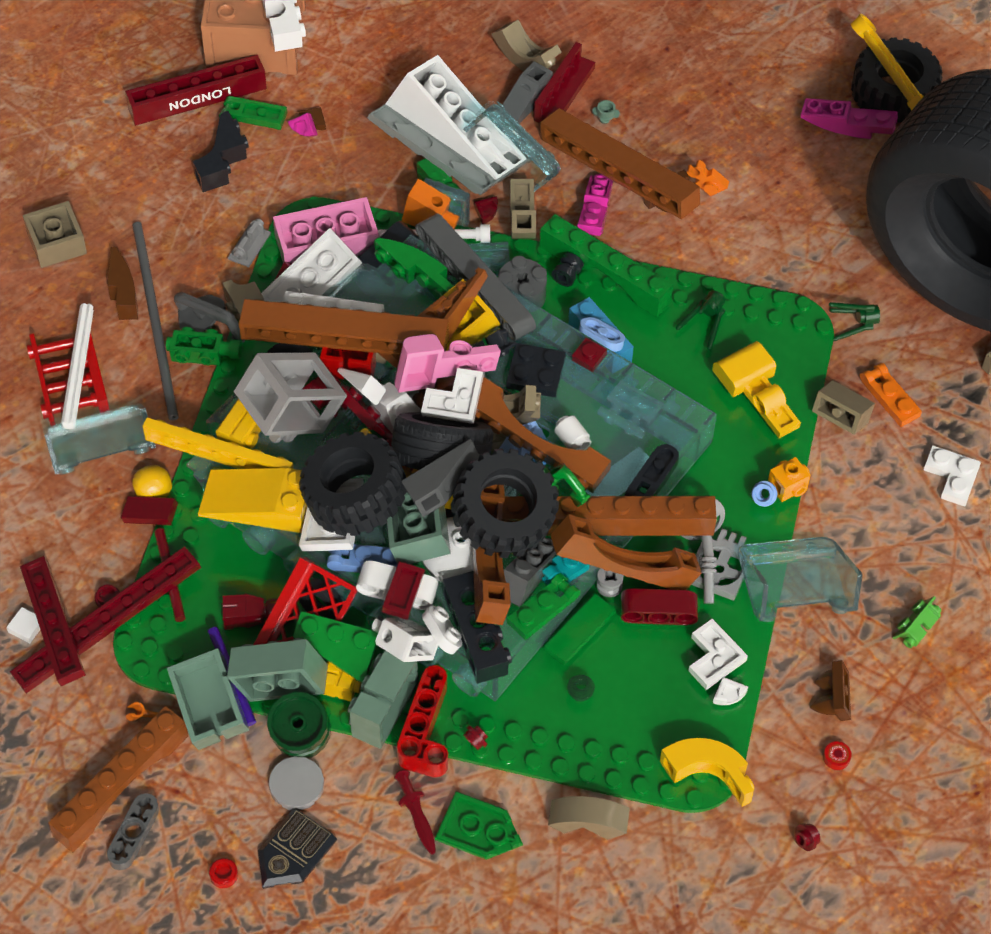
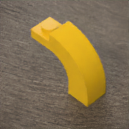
(711, 757)

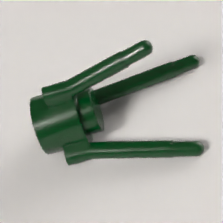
(710, 306)
(865, 314)

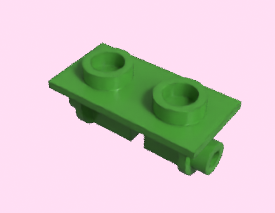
(910, 627)

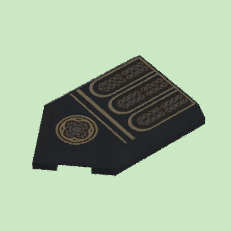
(293, 850)

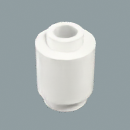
(572, 433)

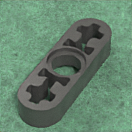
(133, 819)

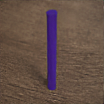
(217, 641)

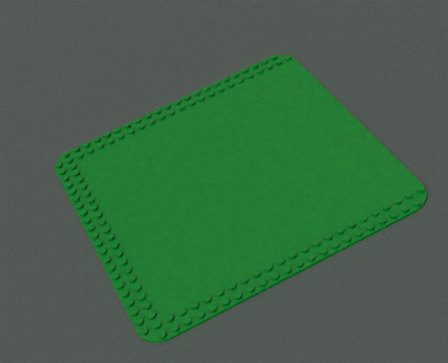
(638, 670)

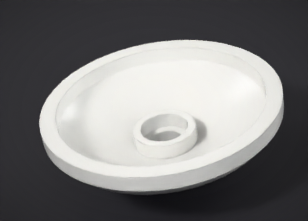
(453, 564)

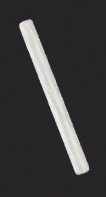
(77, 366)

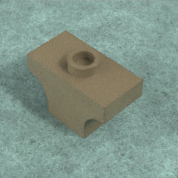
(237, 293)

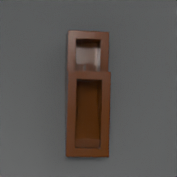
(122, 287)

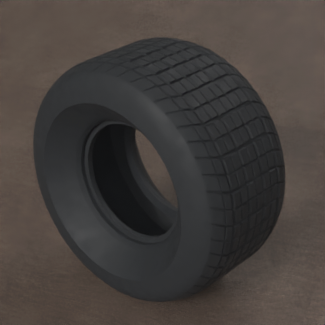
(926, 200)

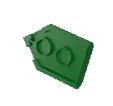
(477, 828)

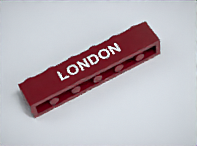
(196, 89)

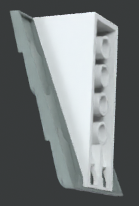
(430, 117)

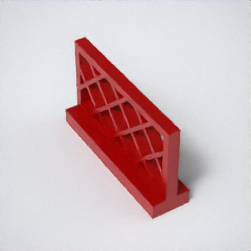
(293, 591)

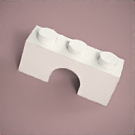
(285, 27)

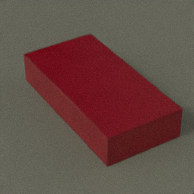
(149, 510)
(403, 590)

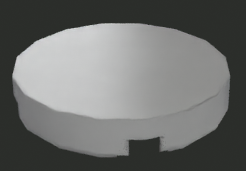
(296, 783)

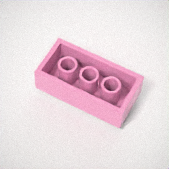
(349, 220)

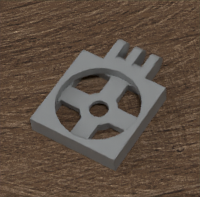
(727, 549)

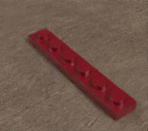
(52, 621)

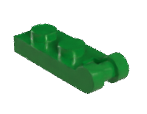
(255, 112)
(543, 607)

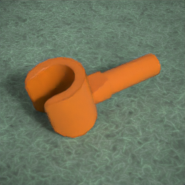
(141, 712)

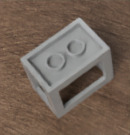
(275, 395)

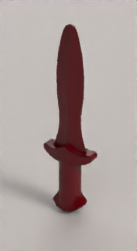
(412, 802)

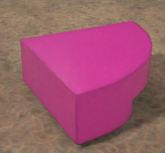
(303, 125)

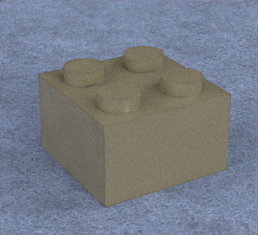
(54, 234)

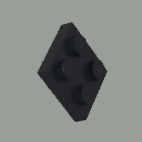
(537, 368)

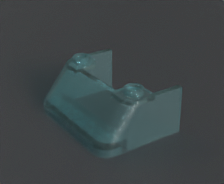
(97, 437)

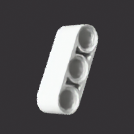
(377, 577)

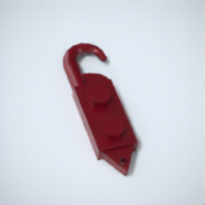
(367, 414)

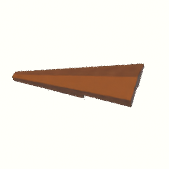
(451, 307)

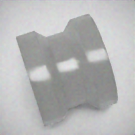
(606, 587)

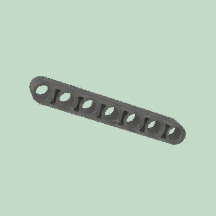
(462, 263)

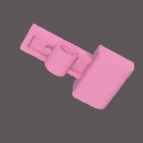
(425, 360)

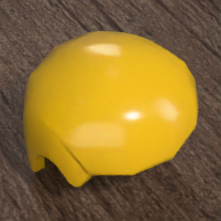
(152, 482)

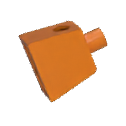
(425, 202)

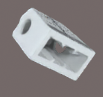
(404, 639)

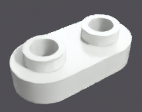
(442, 629)

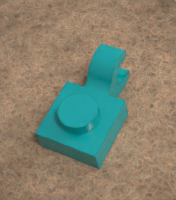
(566, 566)

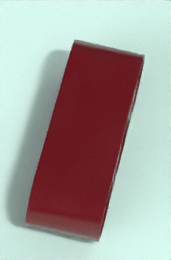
(659, 606)

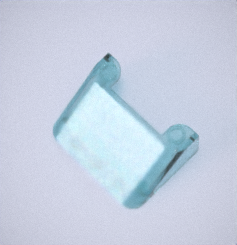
(521, 138)
(798, 575)

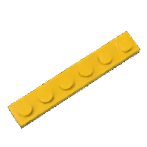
(209, 447)

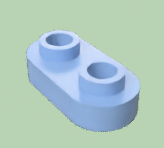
(602, 333)

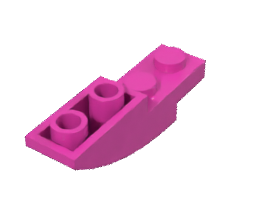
(843, 119)
(595, 205)

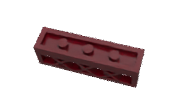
(564, 84)

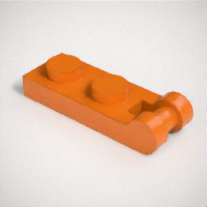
(890, 395)

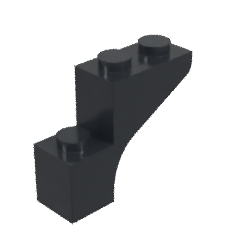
(229, 147)

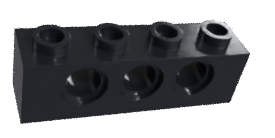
(484, 664)

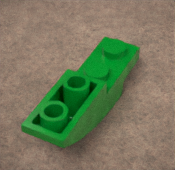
(413, 264)

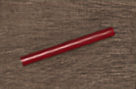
(174, 593)

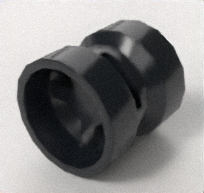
(568, 268)

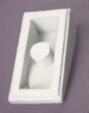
(365, 384)

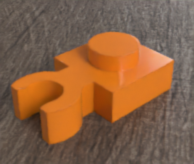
(709, 180)

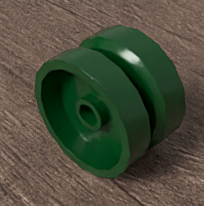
(291, 712)

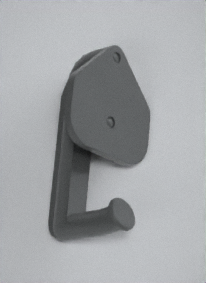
(204, 312)

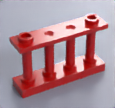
(92, 378)

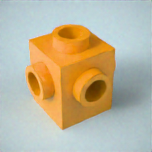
(790, 478)

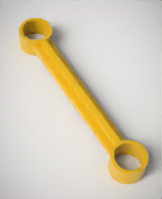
(866, 30)

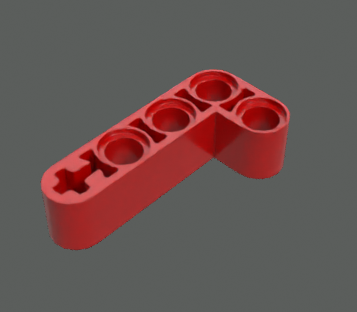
(426, 718)

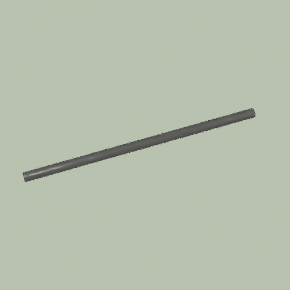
(155, 322)

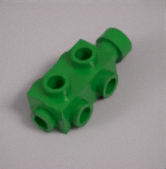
(202, 347)

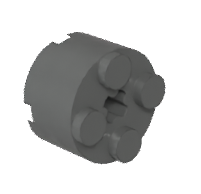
(525, 279)

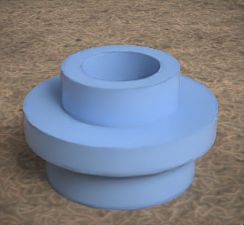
(757, 496)

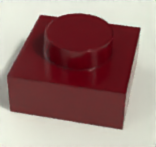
(589, 354)

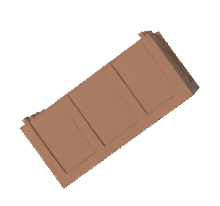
(241, 30)

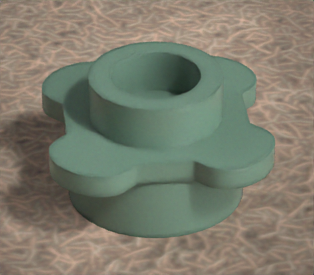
(606, 111)

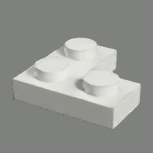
(460, 403)
(958, 469)
(721, 654)

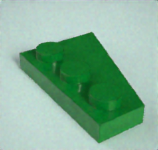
(340, 643)

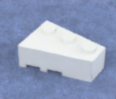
(393, 404)

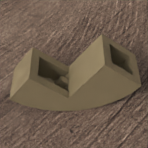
(595, 814)

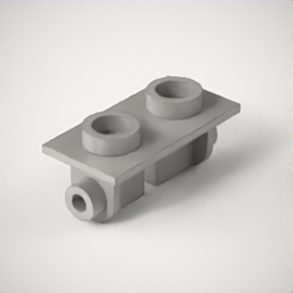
(250, 243)

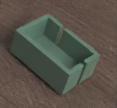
(207, 699)
(382, 699)

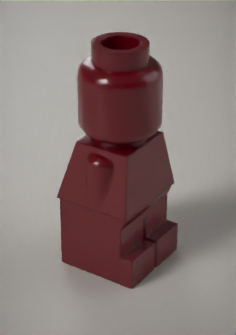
(246, 610)

